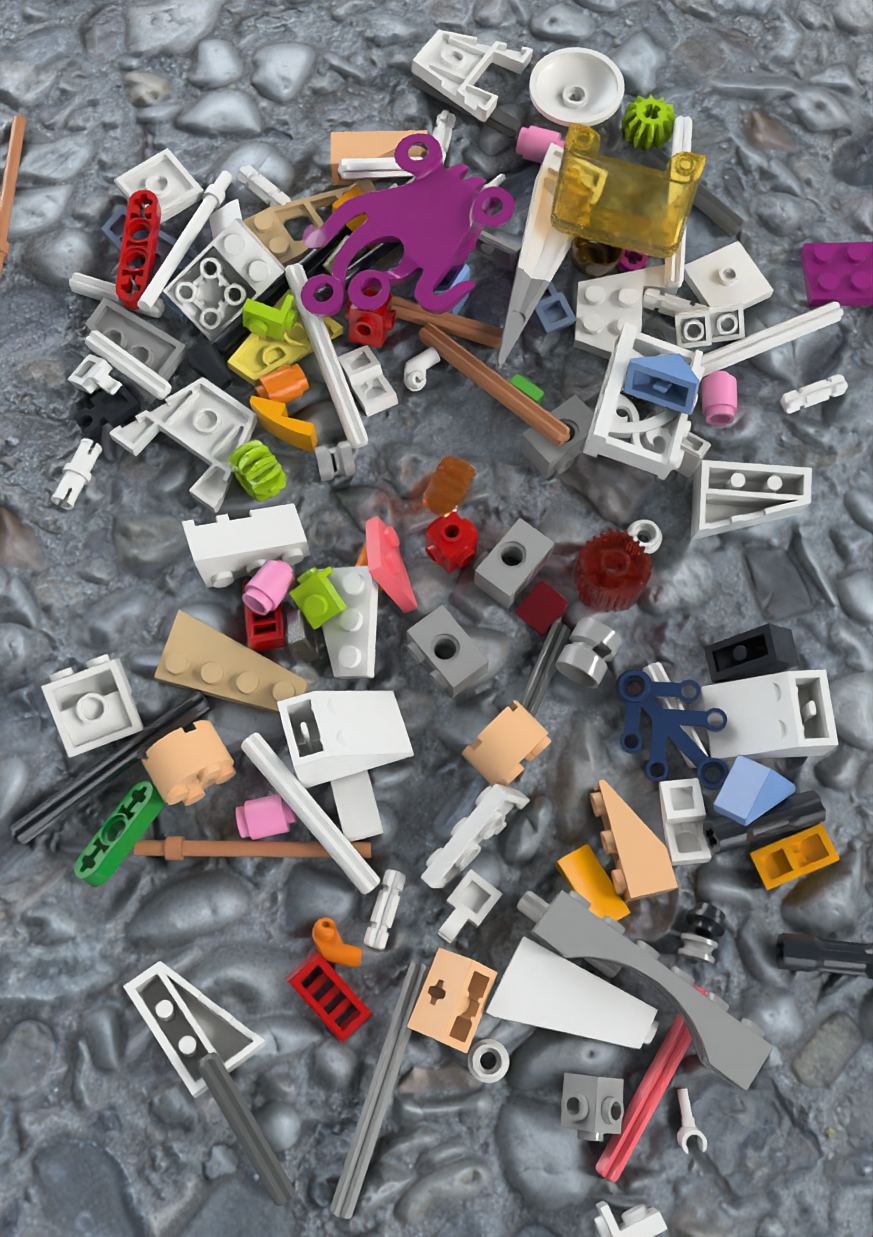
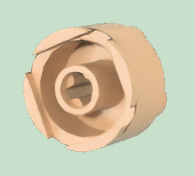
(505, 743)
(188, 763)

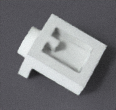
(636, 1222)

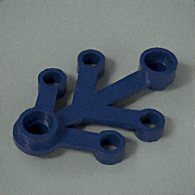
(666, 723)

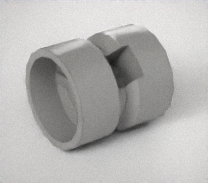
(586, 656)

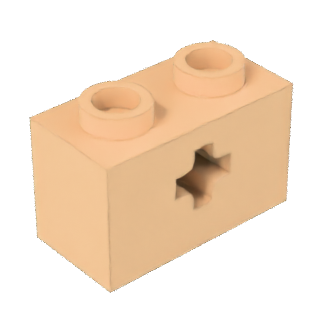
(453, 999)

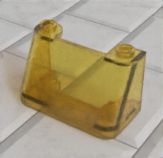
(623, 200)

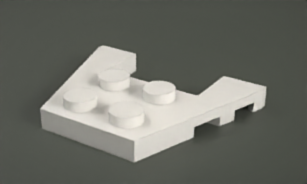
(456, 62)
(610, 302)
(202, 422)

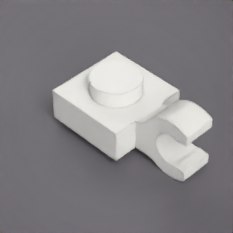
(93, 375)
(470, 902)

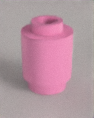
(535, 141)
(719, 398)
(269, 586)
(264, 817)

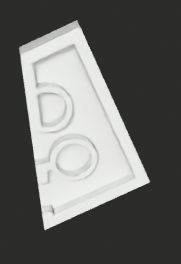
(352, 632)
(463, 847)

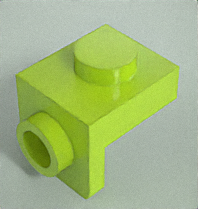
(268, 320)
(317, 597)

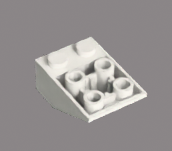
(223, 277)
(772, 716)
(342, 733)

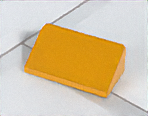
(588, 878)

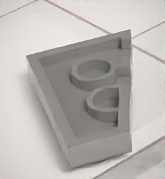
(139, 339)

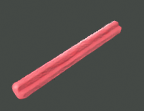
(645, 1099)

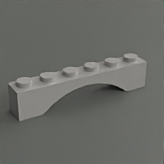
(722, 1042)

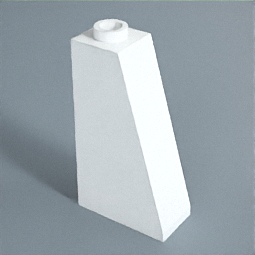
(563, 997)

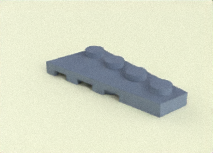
(113, 232)

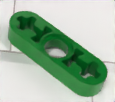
(104, 852)

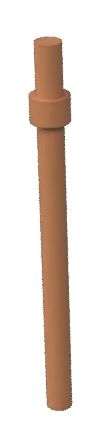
(9, 183)
(177, 847)

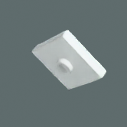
(166, 179)
(727, 278)

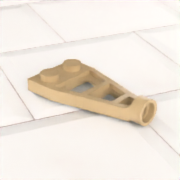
(270, 228)

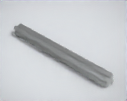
(378, 1094)

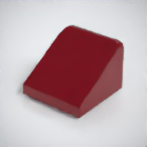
(542, 608)

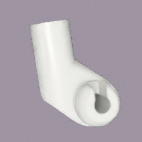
(416, 369)

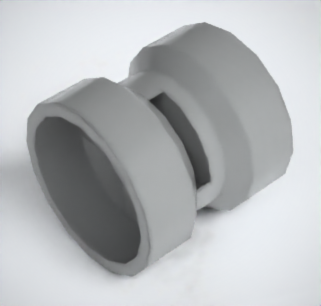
(343, 460)

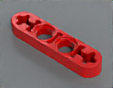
(138, 249)

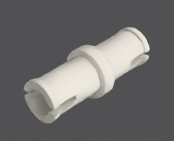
(76, 474)

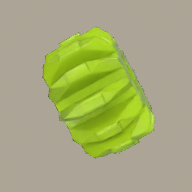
(648, 122)
(257, 470)

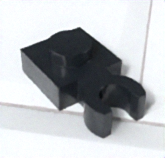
(108, 409)

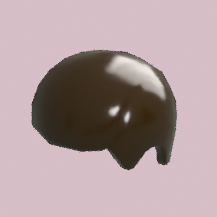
(594, 258)

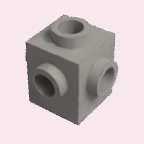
(592, 1105)

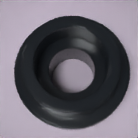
(706, 920)

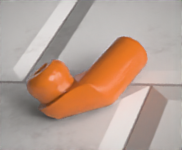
(331, 945)

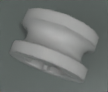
(697, 948)

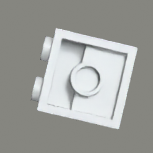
(92, 705)

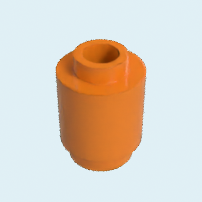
(282, 384)

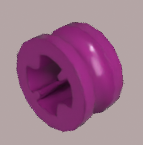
(640, 262)

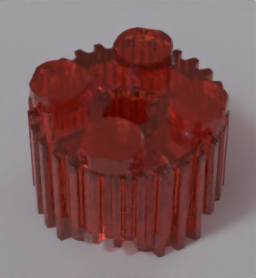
(605, 588)

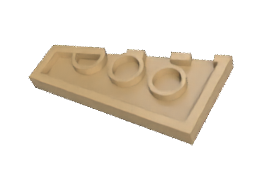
(223, 668)

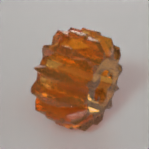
(449, 486)

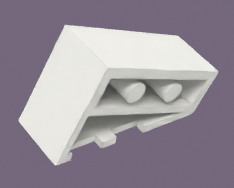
(745, 495)
(243, 545)
(189, 1024)

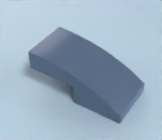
(553, 311)

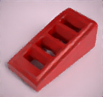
(269, 639)
(353, 1021)

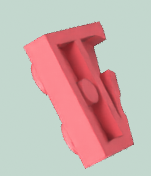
(387, 565)

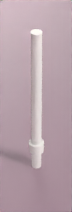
(212, 199)

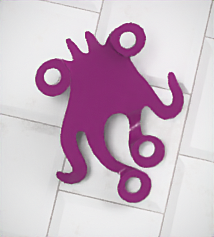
(433, 218)

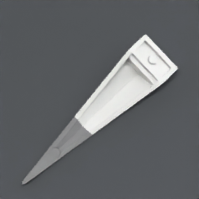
(539, 254)

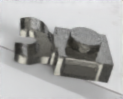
(300, 634)

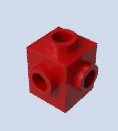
(370, 326)
(451, 541)

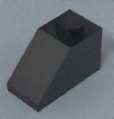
(752, 654)

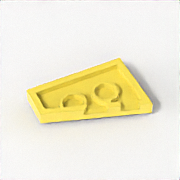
(265, 354)

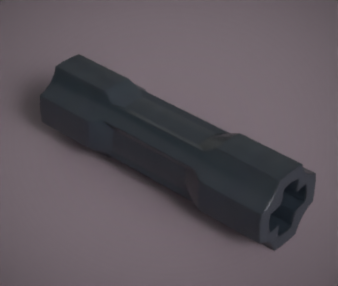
(789, 815)
(823, 955)

